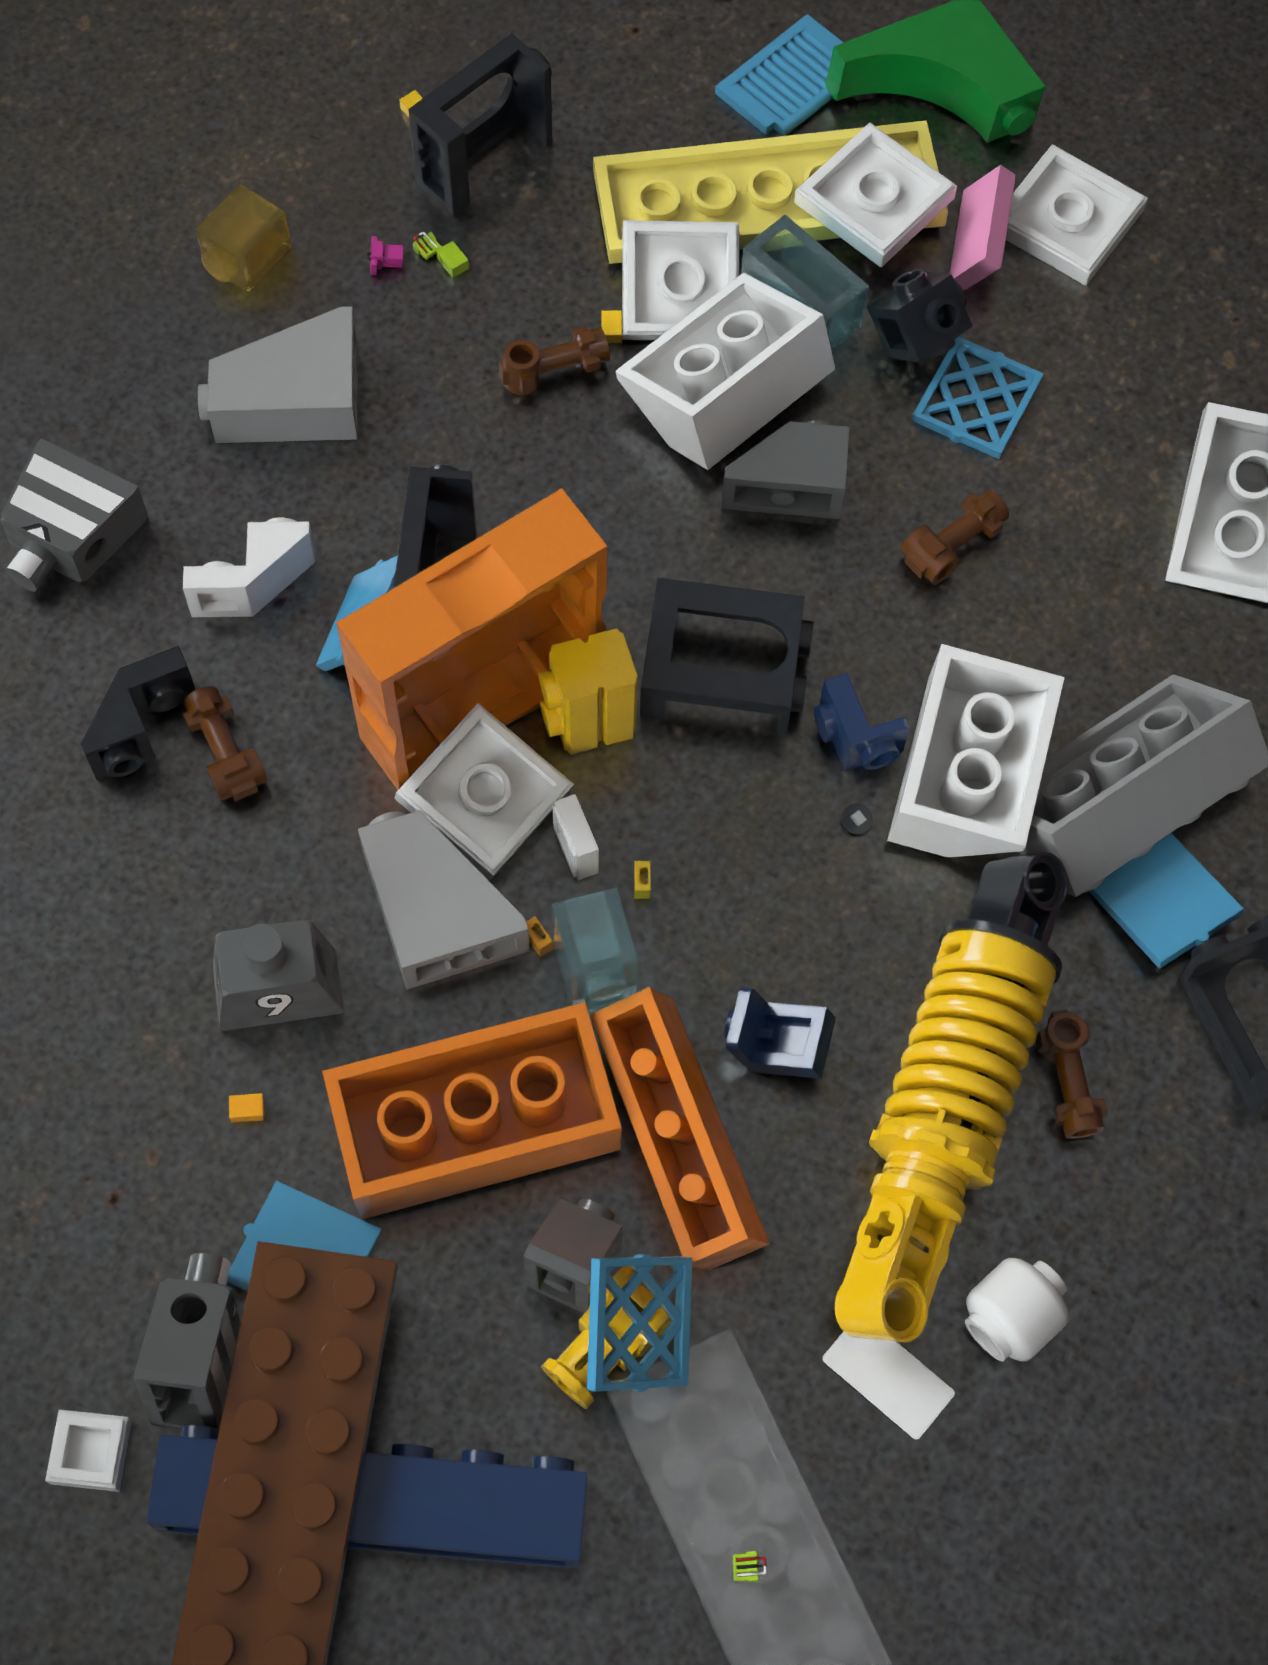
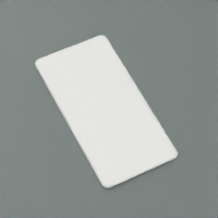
(890, 1381)

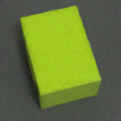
(452, 259)

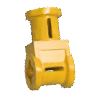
(566, 1368)

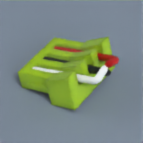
(427, 246)
(747, 1567)

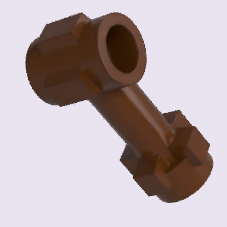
(525, 363)
(934, 554)
(235, 772)
(1061, 1045)

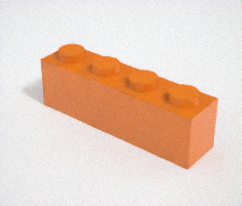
(679, 1129)

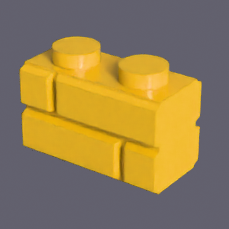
(590, 692)

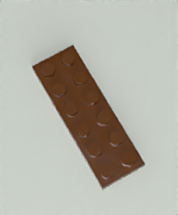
(287, 1460)

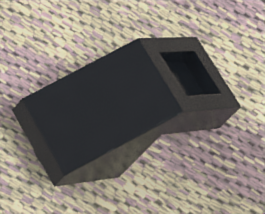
(116, 738)

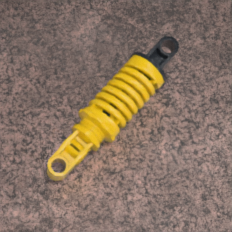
(953, 1093)

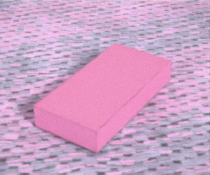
(982, 227)

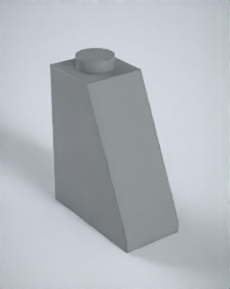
(287, 385)
(436, 901)

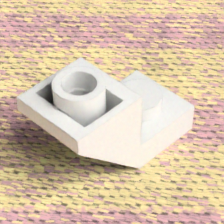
(274, 558)

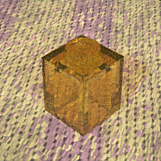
(243, 238)

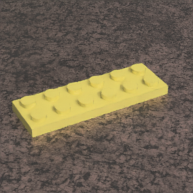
(731, 182)

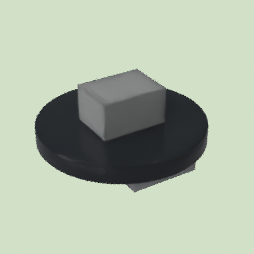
(857, 819)

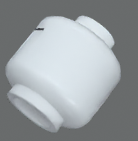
(1017, 1309)

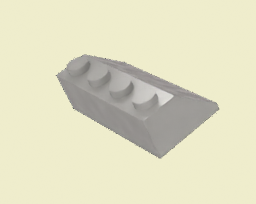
(1142, 777)

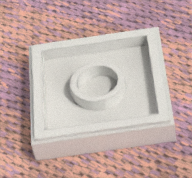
(875, 194)
(1071, 214)
(673, 271)
(484, 790)

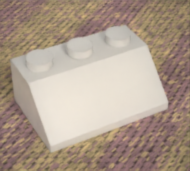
(728, 368)
(976, 756)

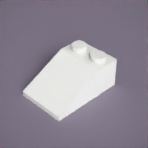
(1225, 507)

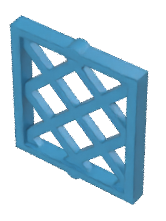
(996, 362)
(601, 1316)

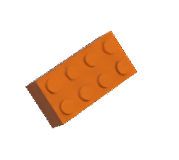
(472, 1110)

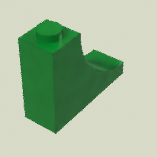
(947, 58)

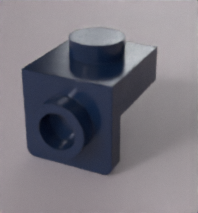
(844, 722)
(779, 1036)

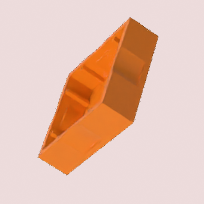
(472, 632)

